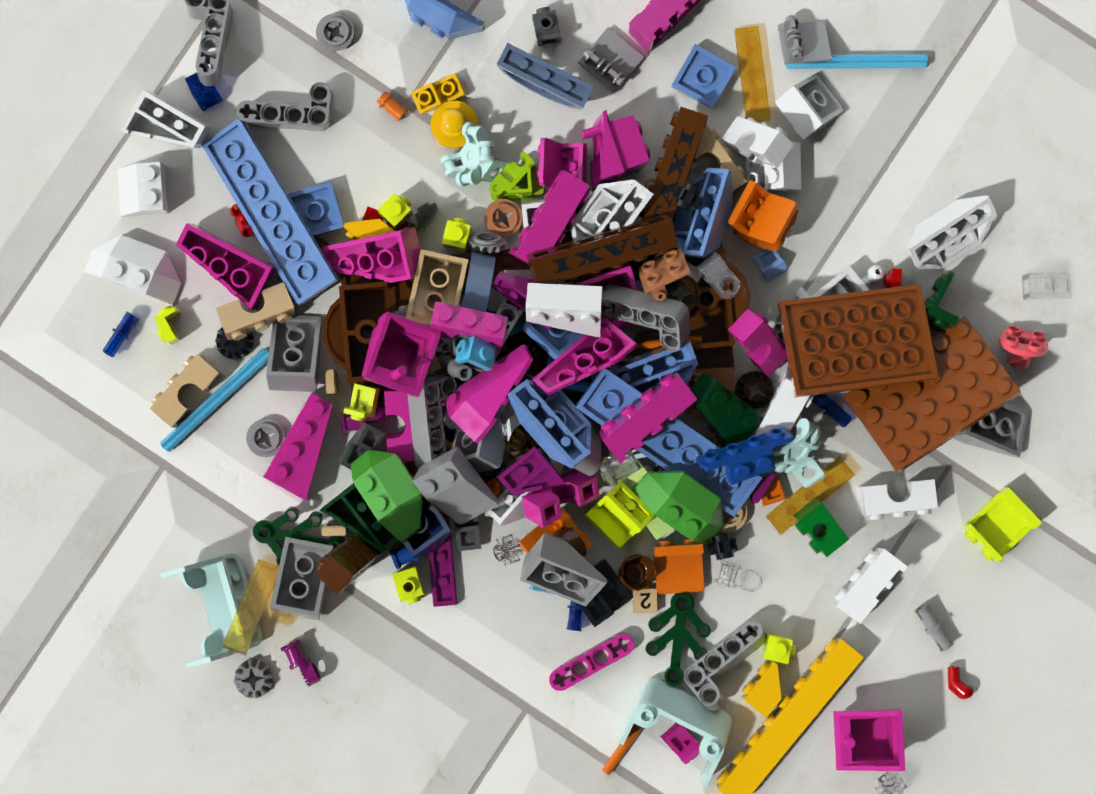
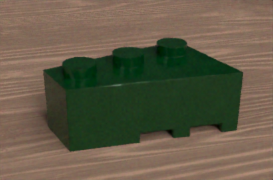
(725, 413)
(354, 513)

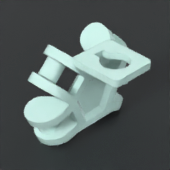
(475, 158)
(800, 453)

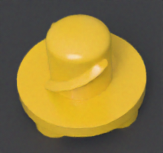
(448, 123)

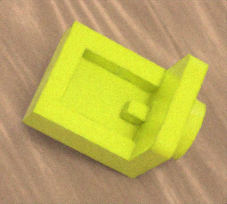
(166, 330)
(363, 402)

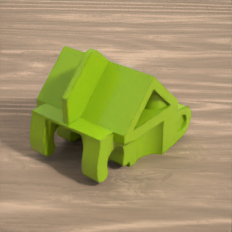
(516, 181)

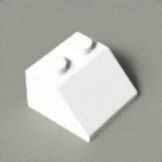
(809, 106)
(143, 189)

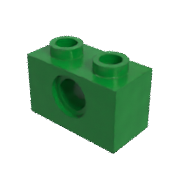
(829, 538)

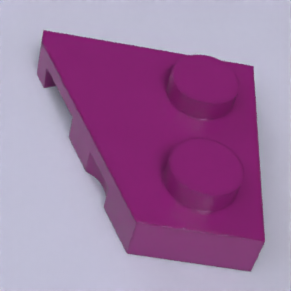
(530, 473)

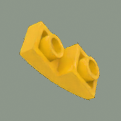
(435, 94)

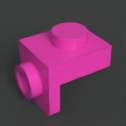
(681, 742)

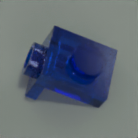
(204, 95)

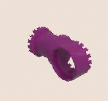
(353, 425)
(297, 658)

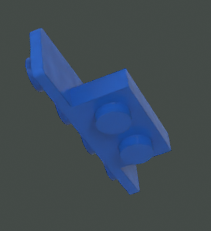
(746, 457)

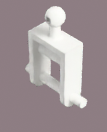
(874, 274)

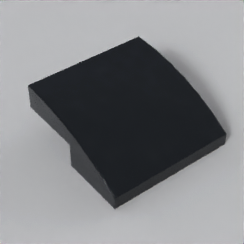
(609, 598)

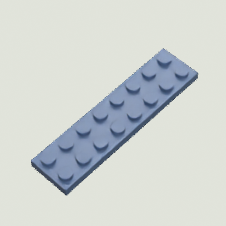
(270, 212)
(672, 447)

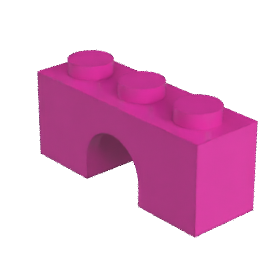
(458, 320)
(760, 340)
(401, 442)
(544, 504)

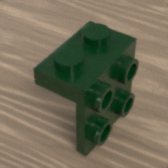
(938, 317)

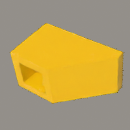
(366, 228)
(765, 690)

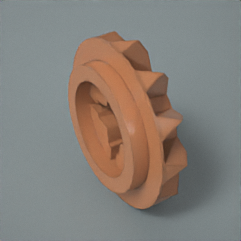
(492, 215)

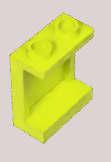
(619, 515)
(1000, 524)

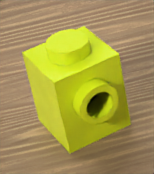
(396, 211)
(456, 234)
(409, 585)
(778, 649)

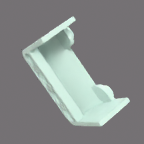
(222, 589)
(687, 710)

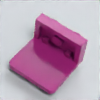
(558, 157)

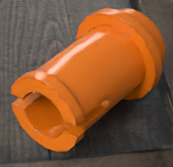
(391, 106)

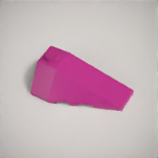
(381, 256)
(585, 358)
(480, 398)

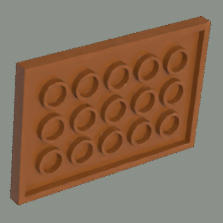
(857, 340)
(921, 416)

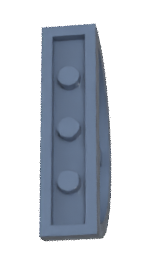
(544, 78)
(478, 281)

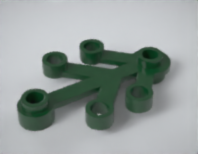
(275, 533)
(678, 634)

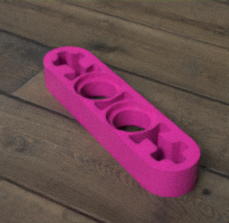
(593, 665)

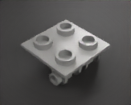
(804, 41)
(610, 60)

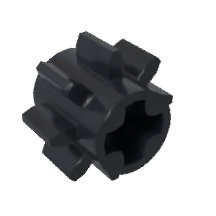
(687, 197)
(722, 546)

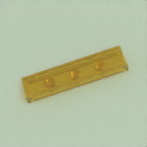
(752, 73)
(836, 475)
(251, 607)

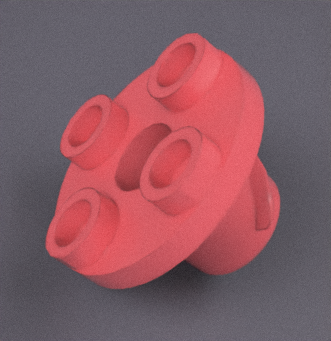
(1022, 346)

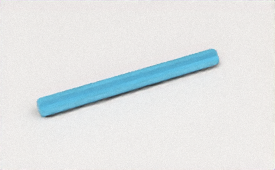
(867, 61)
(215, 400)

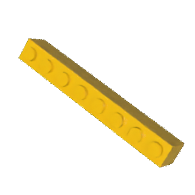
(790, 720)

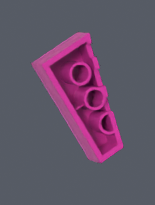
(658, 20)
(552, 217)
(233, 267)
(646, 416)
(298, 454)

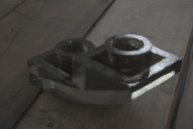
(425, 216)

